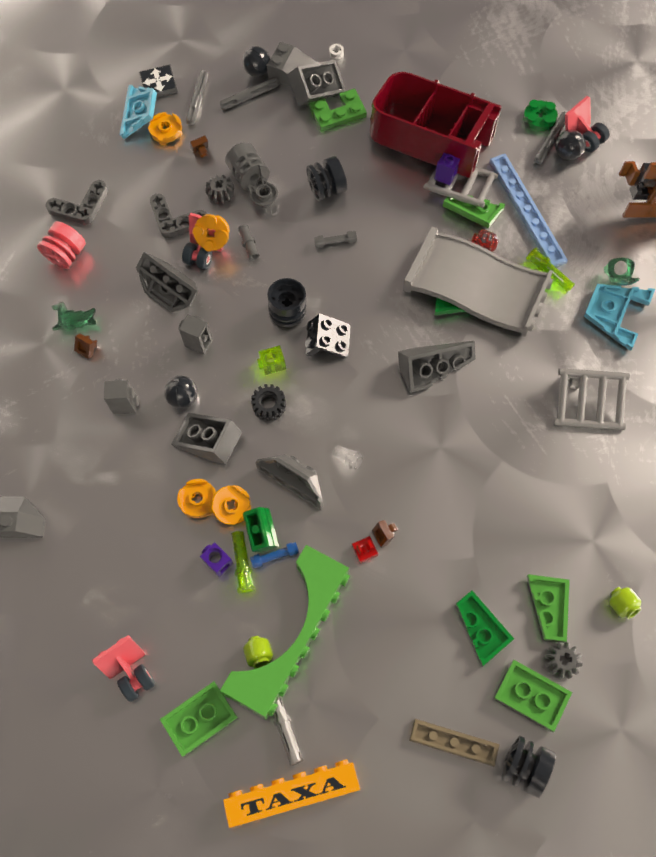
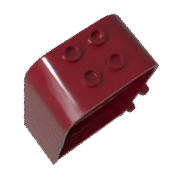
(432, 120)

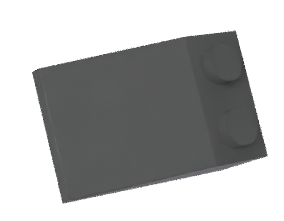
(285, 60)
(316, 82)
(208, 437)

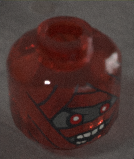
(486, 240)

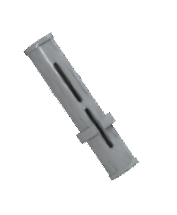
(287, 736)

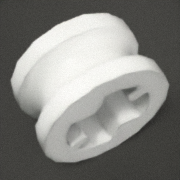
(336, 48)

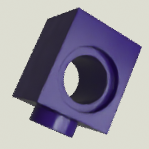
(447, 169)
(218, 567)

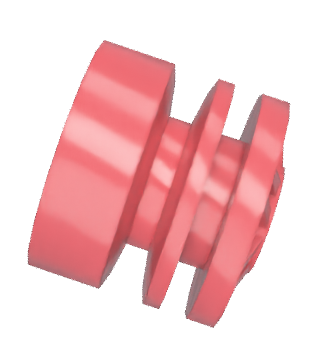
(61, 245)

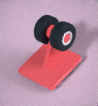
(580, 118)
(193, 253)
(119, 658)

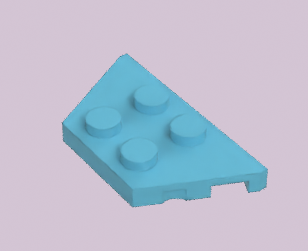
(138, 109)

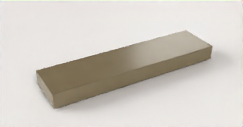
(454, 742)

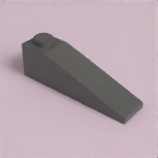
(430, 363)

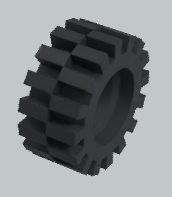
(268, 392)

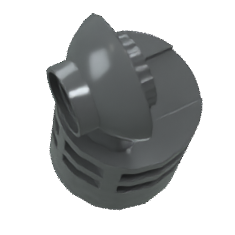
(251, 173)

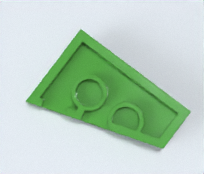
(483, 216)
(551, 605)

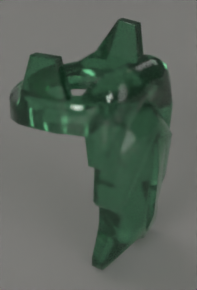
(626, 278)
(70, 320)

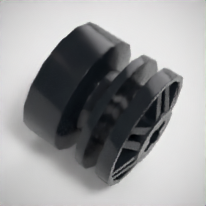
(327, 177)
(286, 302)
(526, 765)

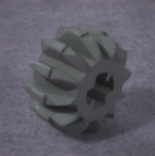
(219, 189)
(568, 668)

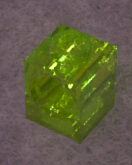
(271, 353)

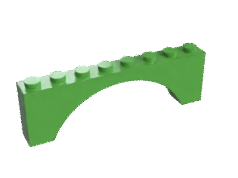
(262, 686)

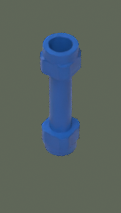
(291, 550)

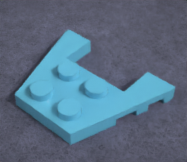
(608, 309)

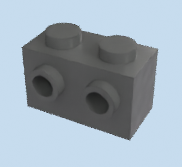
(195, 333)
(120, 396)

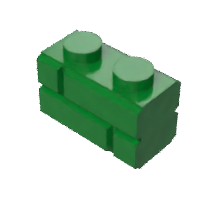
(260, 529)

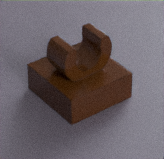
(199, 145)
(84, 345)
(384, 533)

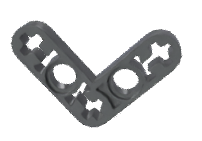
(83, 209)
(169, 222)

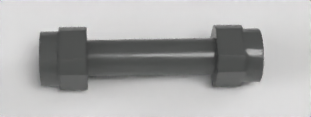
(351, 237)

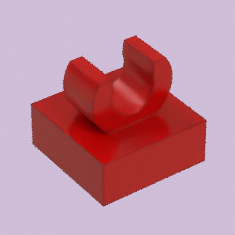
(364, 549)

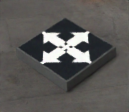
(159, 79)

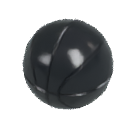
(256, 61)
(570, 145)
(180, 392)

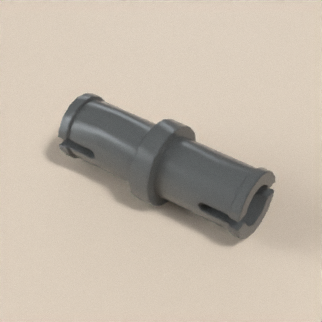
(248, 242)

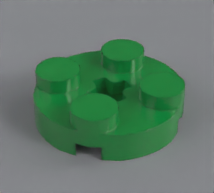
(536, 107)

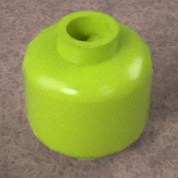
(625, 602)
(257, 652)

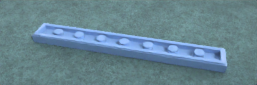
(527, 210)

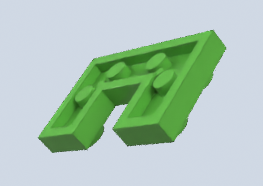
(351, 111)

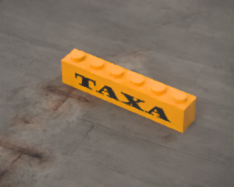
(290, 794)

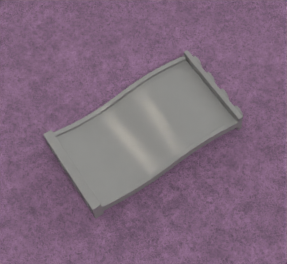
(478, 281)

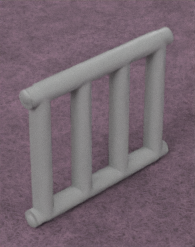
(479, 202)
(584, 375)

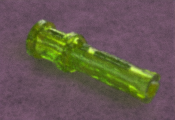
(542, 265)
(243, 570)

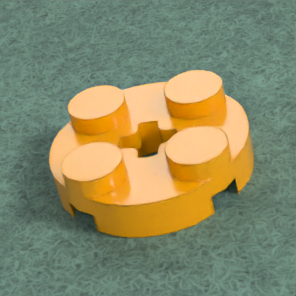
(167, 135)
(201, 231)
(189, 491)
(219, 506)

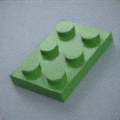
(533, 695)
(198, 719)

